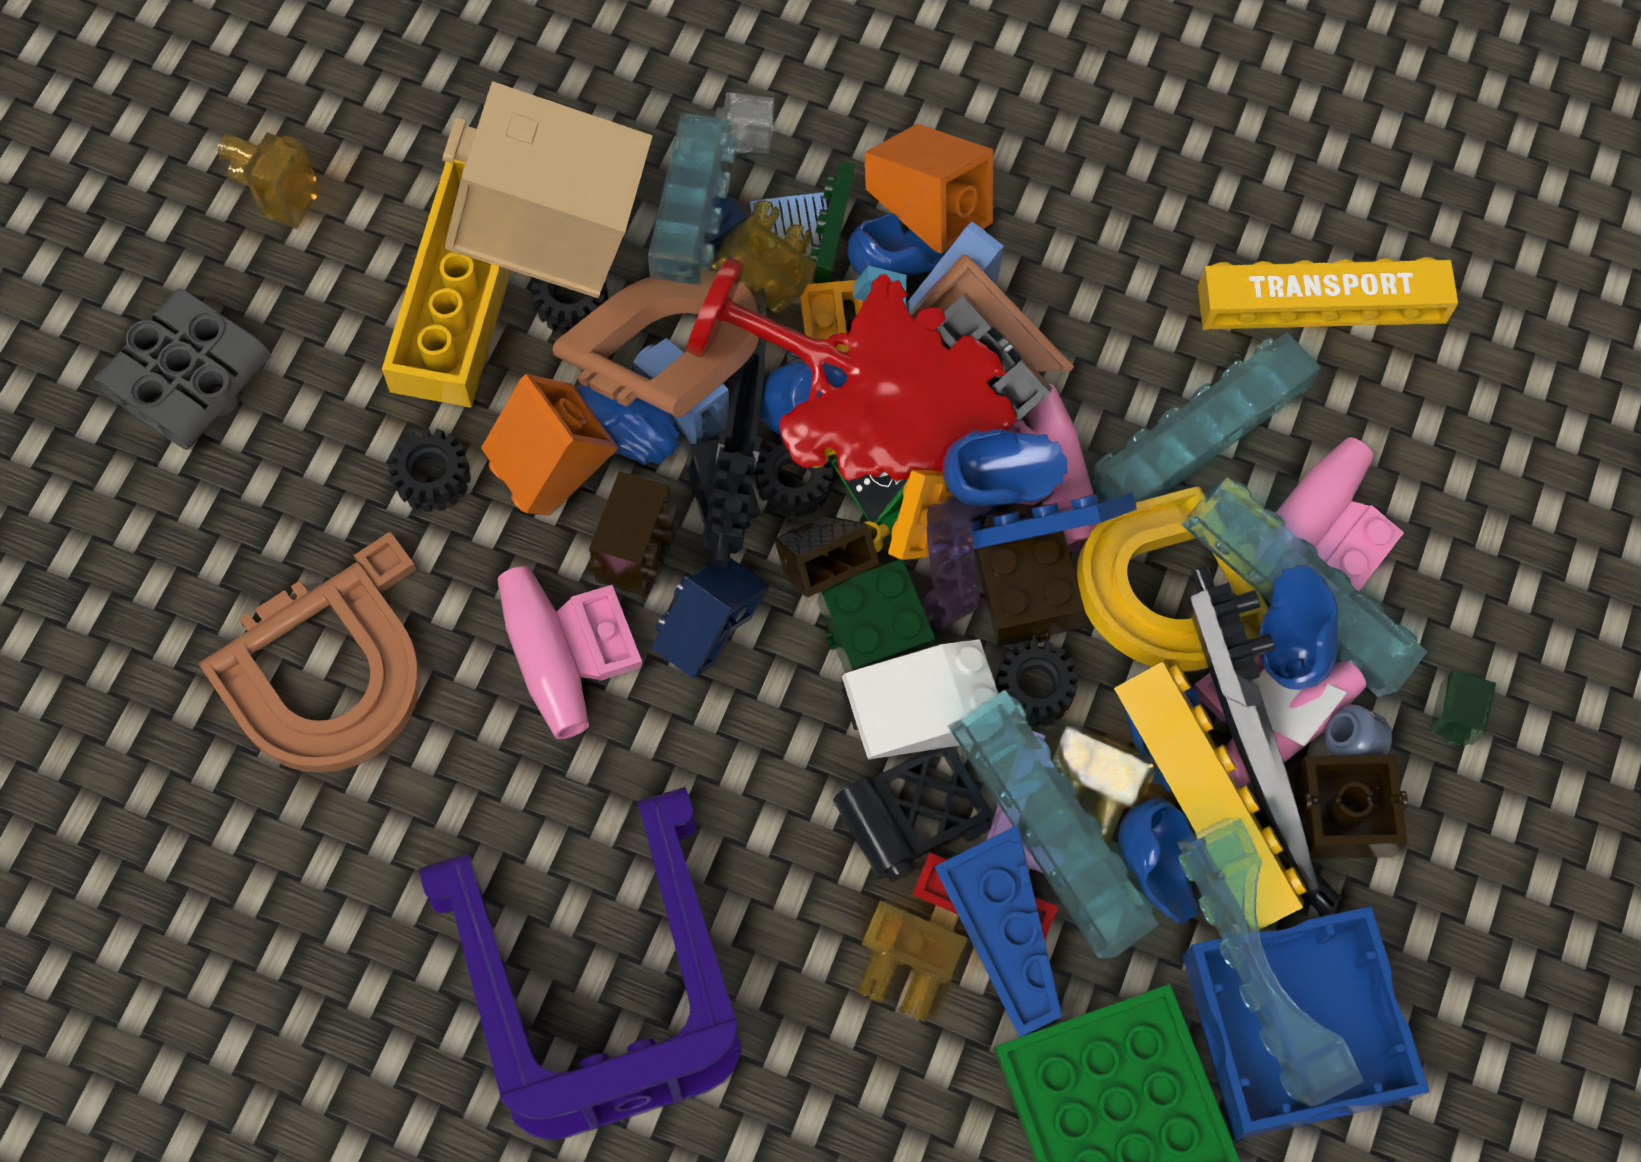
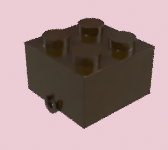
(633, 534)
(1030, 588)
(1351, 806)

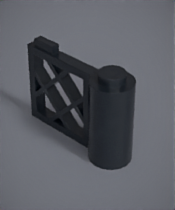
(886, 833)

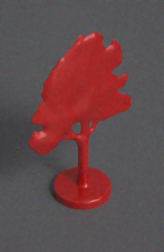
(902, 387)

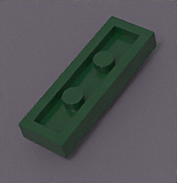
(831, 221)

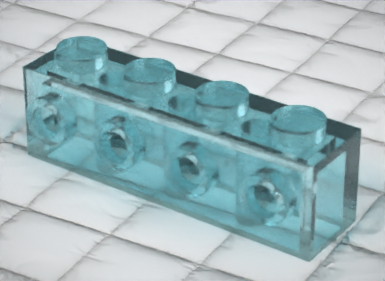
(691, 199)

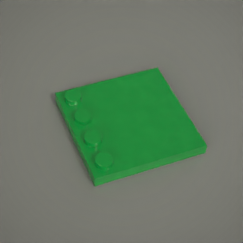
(1116, 1087)

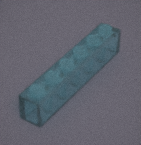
(1208, 423)
(1260, 547)
(1054, 825)

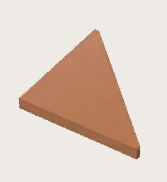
(968, 278)

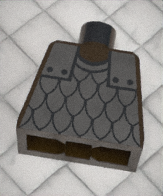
(817, 553)

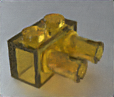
(276, 174)
(769, 259)
(1110, 769)
(907, 938)

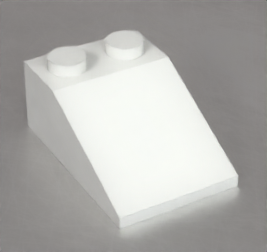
(914, 697)

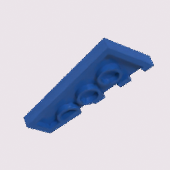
(1050, 519)
(1001, 917)

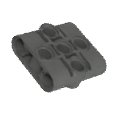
(179, 337)

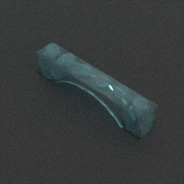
(1227, 874)

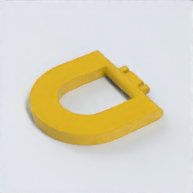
(1114, 606)

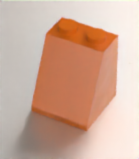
(932, 183)
(546, 444)

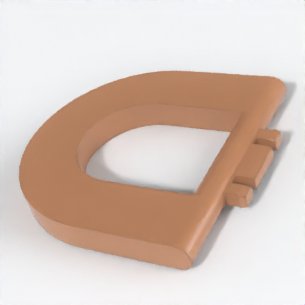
(630, 311)
(337, 741)

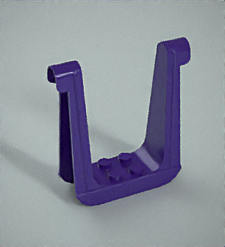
(603, 1088)

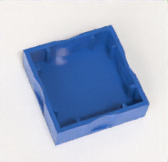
(1343, 982)

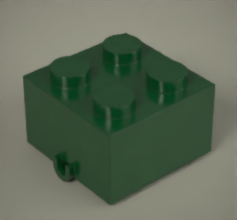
(875, 617)

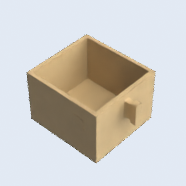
(544, 188)

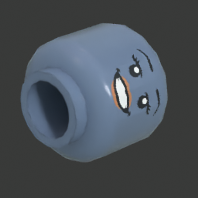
(1357, 732)

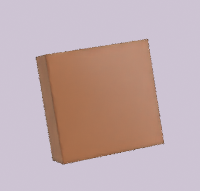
(385, 562)

